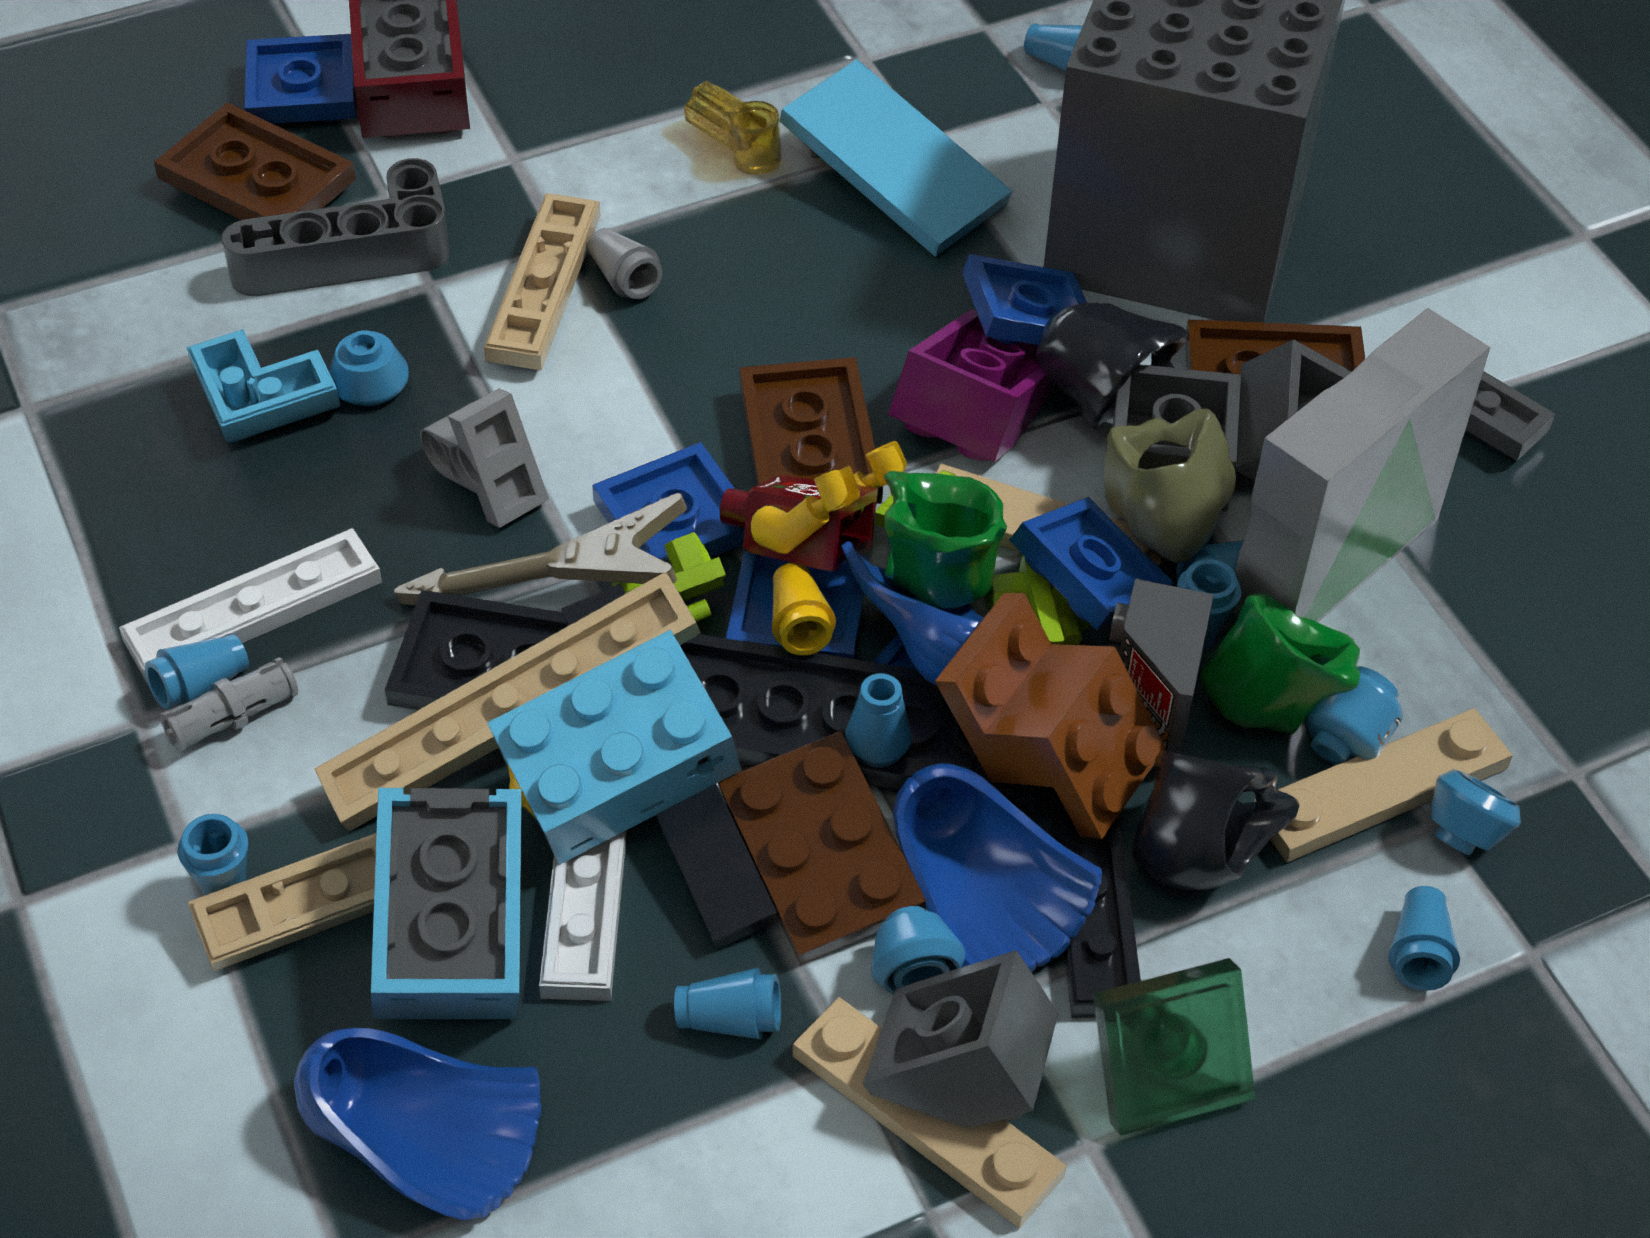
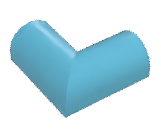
(255, 398)

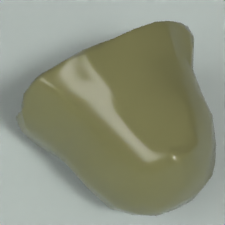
(1176, 504)

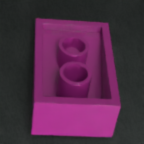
(971, 389)

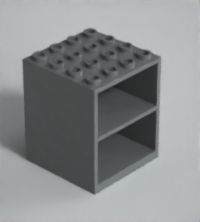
(1188, 149)

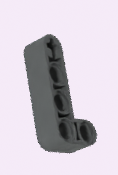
(344, 241)

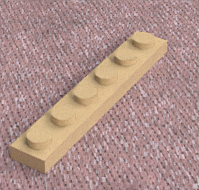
(455, 727)

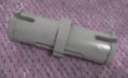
(229, 704)

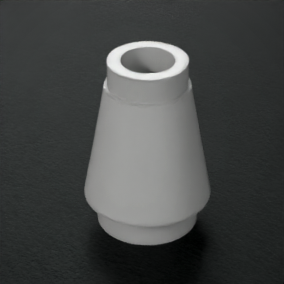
(626, 264)

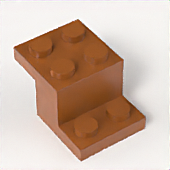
(1051, 714)

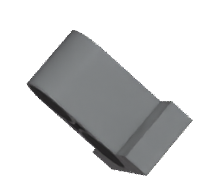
(488, 454)

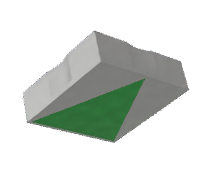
(1360, 469)

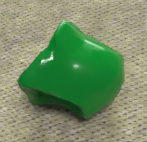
(942, 537)
(1277, 667)

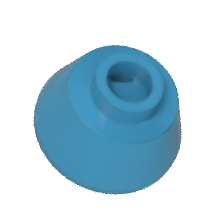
(368, 369)
(1471, 812)
(913, 948)

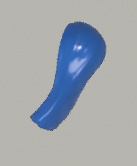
(926, 632)
(991, 867)
(421, 1119)

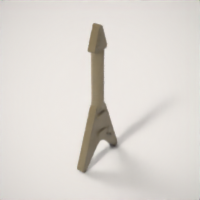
(600, 555)

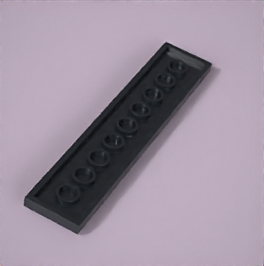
(760, 691)

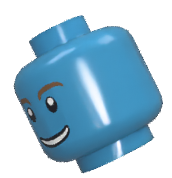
(1356, 720)

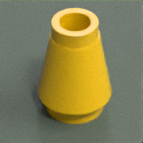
(800, 612)

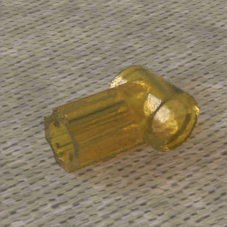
(744, 127)

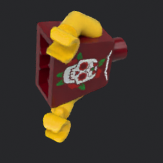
(812, 518)

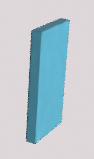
(895, 157)

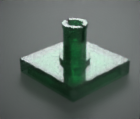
(1174, 1046)

